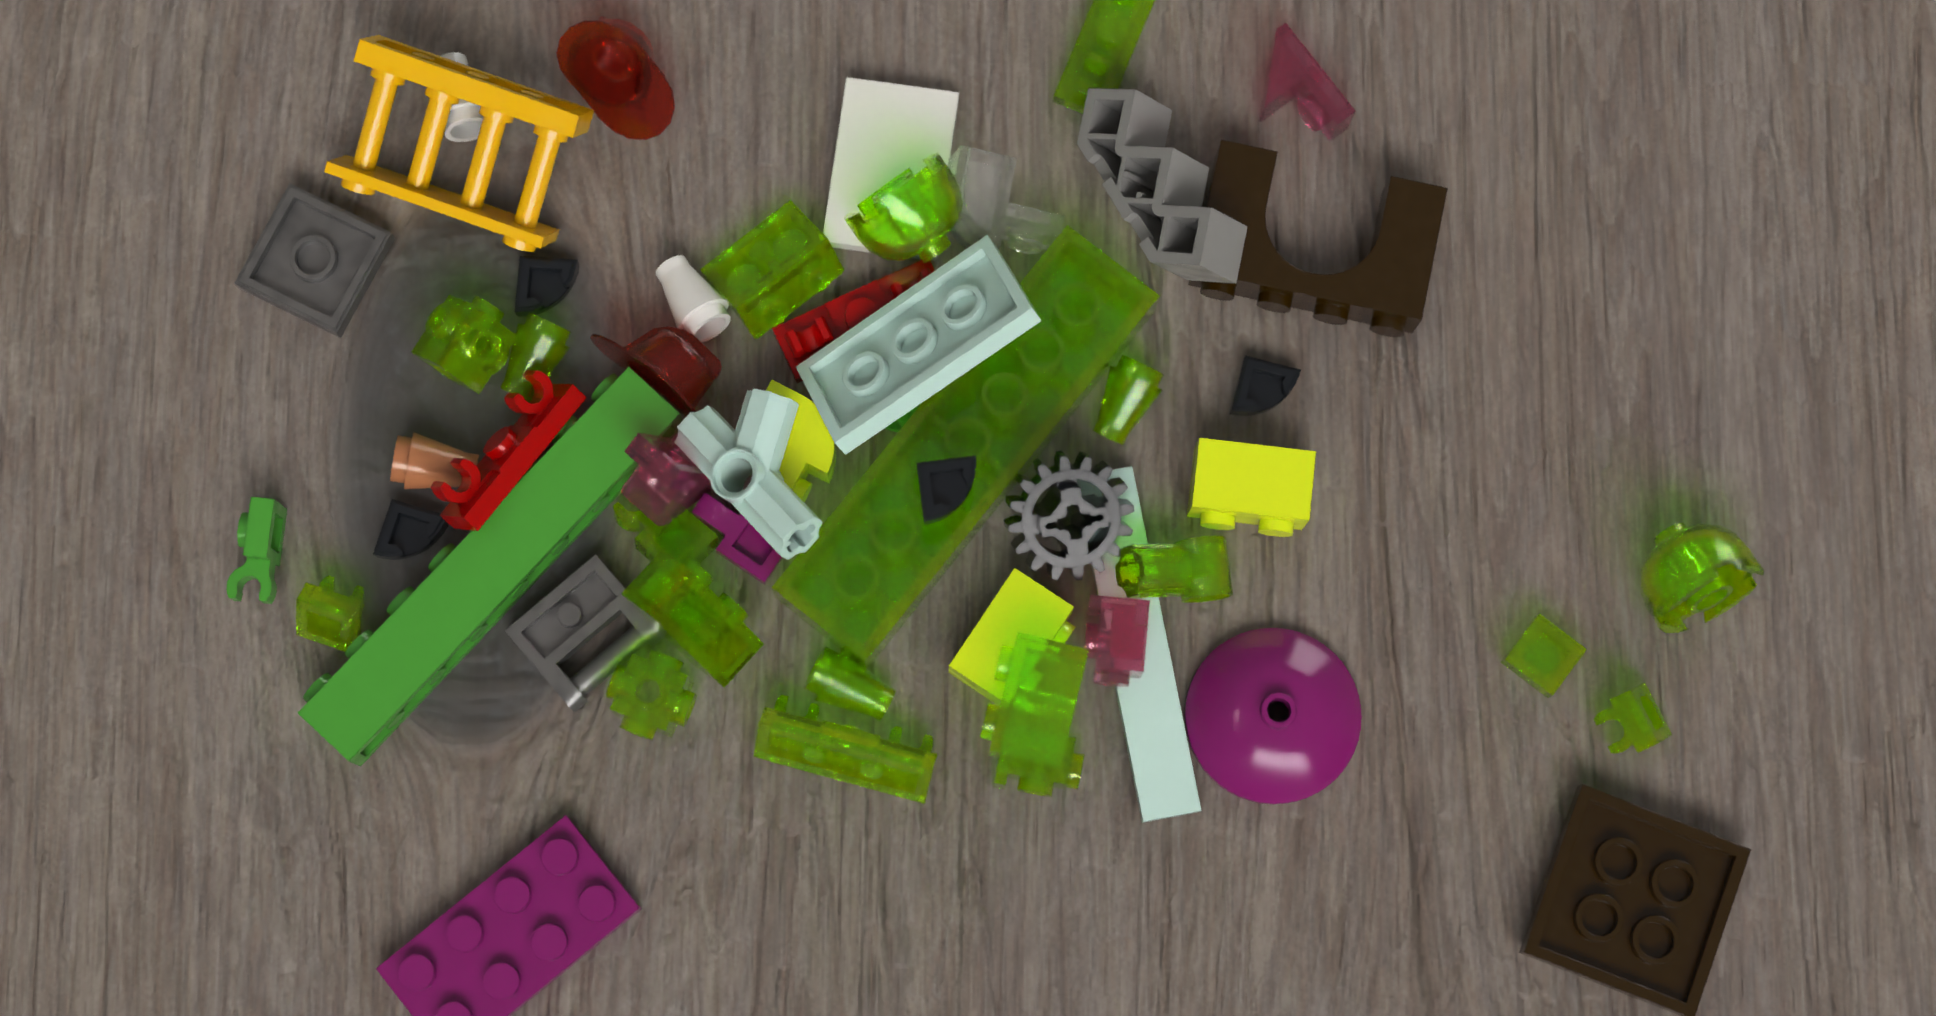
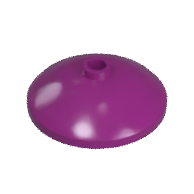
(1240, 741)

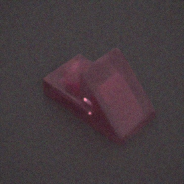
(1297, 75)
(664, 480)

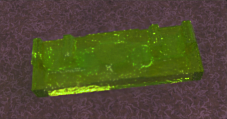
(1102, 49)
(845, 752)

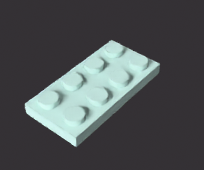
(917, 344)

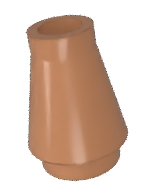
(423, 460)

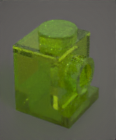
(1041, 781)

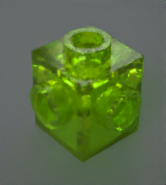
(465, 341)
(670, 708)

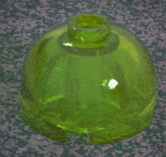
(910, 214)
(1696, 573)

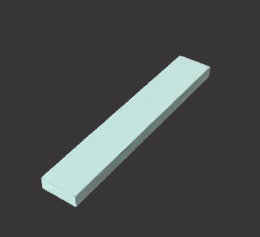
(1150, 704)

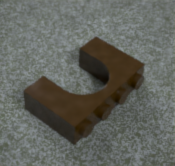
(1380, 291)

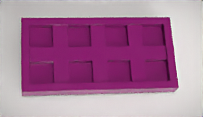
(513, 931)

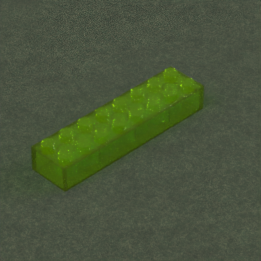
(874, 550)

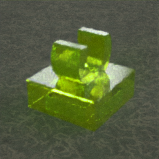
(328, 615)
(1638, 716)

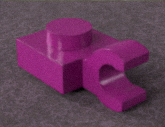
(741, 541)

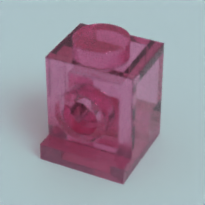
(1117, 639)

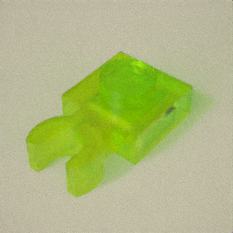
(678, 538)

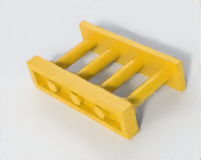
(499, 104)

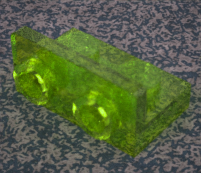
(774, 269)

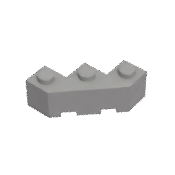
(1158, 187)

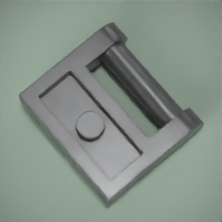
(570, 619)

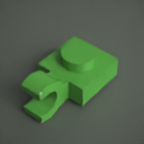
(262, 538)

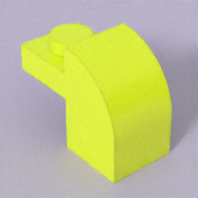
(809, 445)

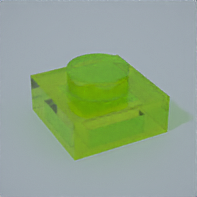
(1543, 655)

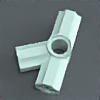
(754, 448)

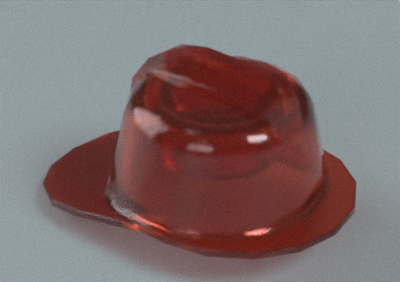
(617, 76)
(668, 362)

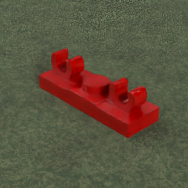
(819, 327)
(508, 452)

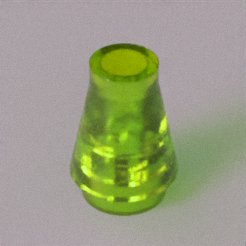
(537, 347)
(1126, 398)
(847, 684)

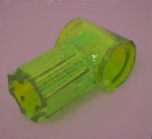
(1188, 568)

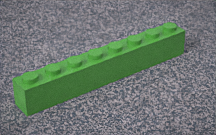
(486, 572)

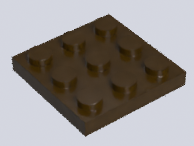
(1635, 901)

